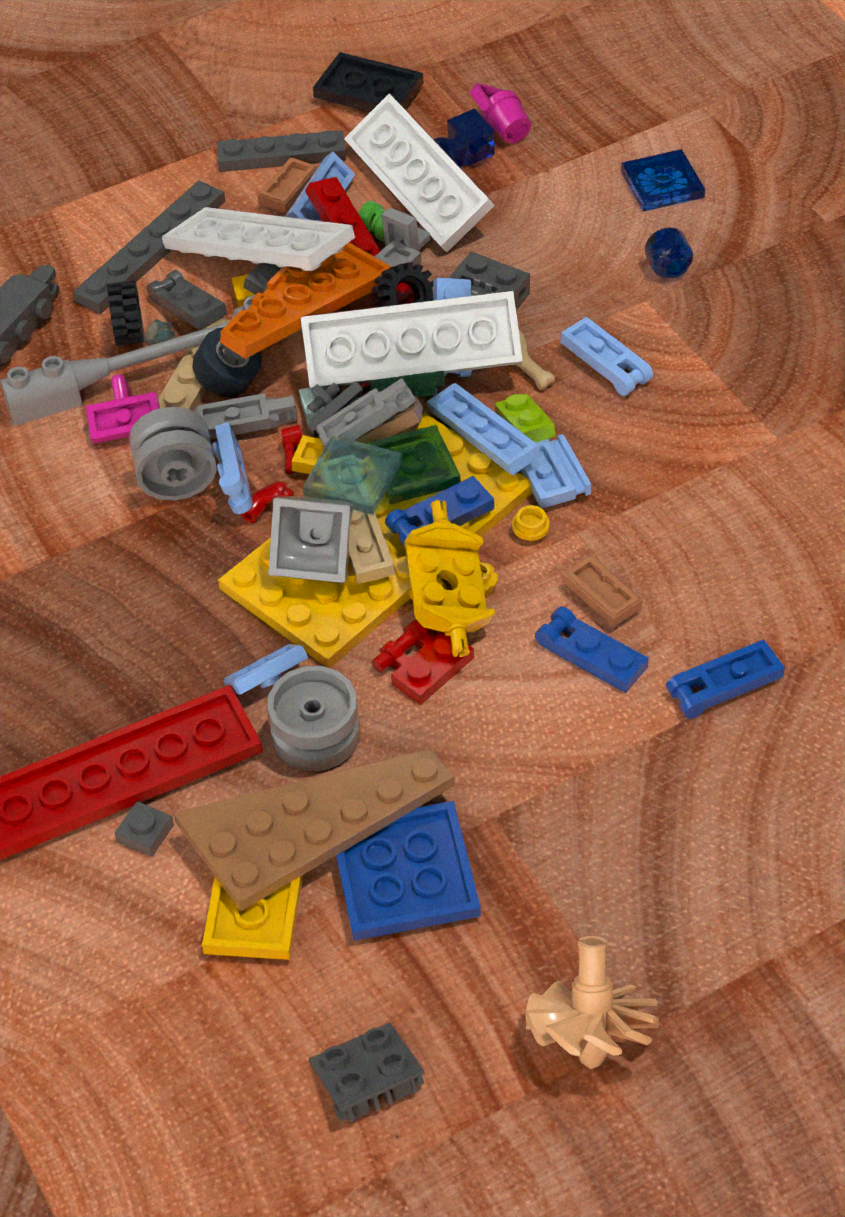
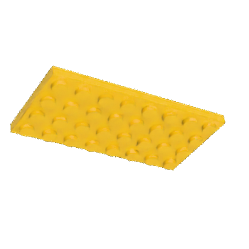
(336, 615)

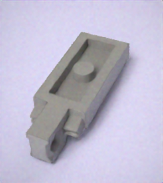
(367, 412)
(248, 413)

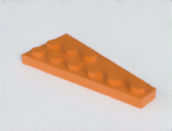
(298, 294)

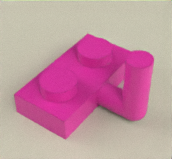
(116, 417)

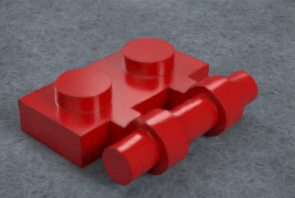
(425, 670)

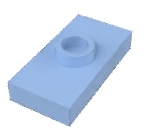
(267, 669)

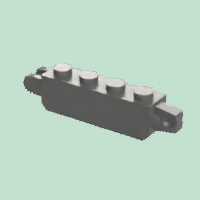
(24, 306)

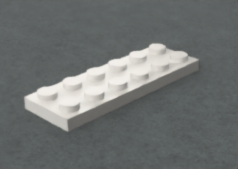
(419, 173)
(259, 238)
(412, 339)

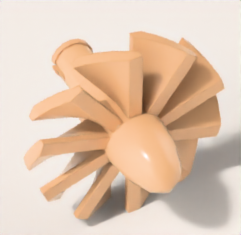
(591, 1012)

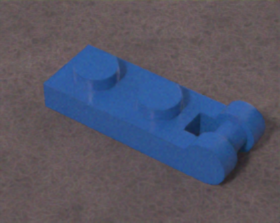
(464, 503)
(592, 650)
(725, 678)

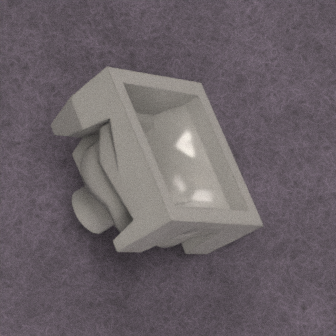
(310, 538)

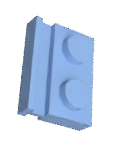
(556, 474)

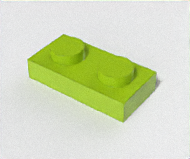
(526, 417)

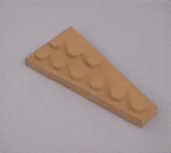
(287, 830)

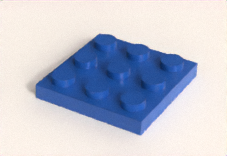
(409, 875)

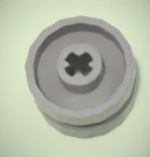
(172, 453)
(314, 718)

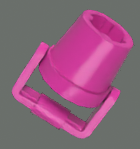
(502, 112)

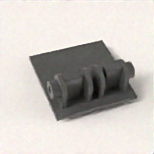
(367, 1068)

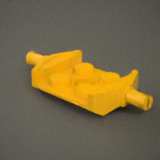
(449, 554)

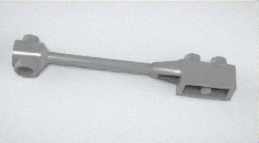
(58, 382)

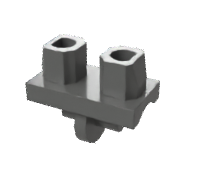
(323, 398)

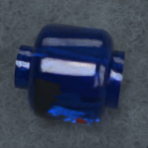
(668, 252)

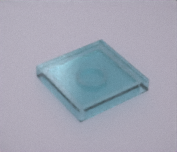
(352, 473)

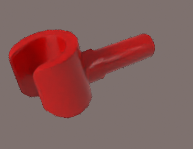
(290, 439)

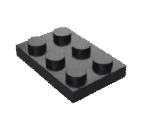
(366, 82)

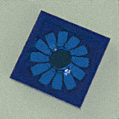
(662, 180)

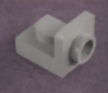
(403, 229)

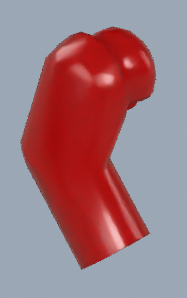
(264, 497)

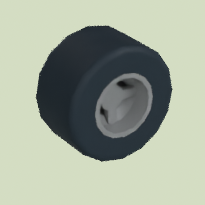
(222, 369)

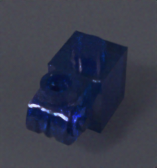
(468, 139)

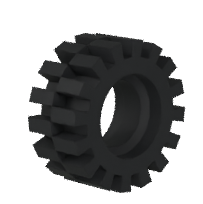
(402, 274)
(125, 312)

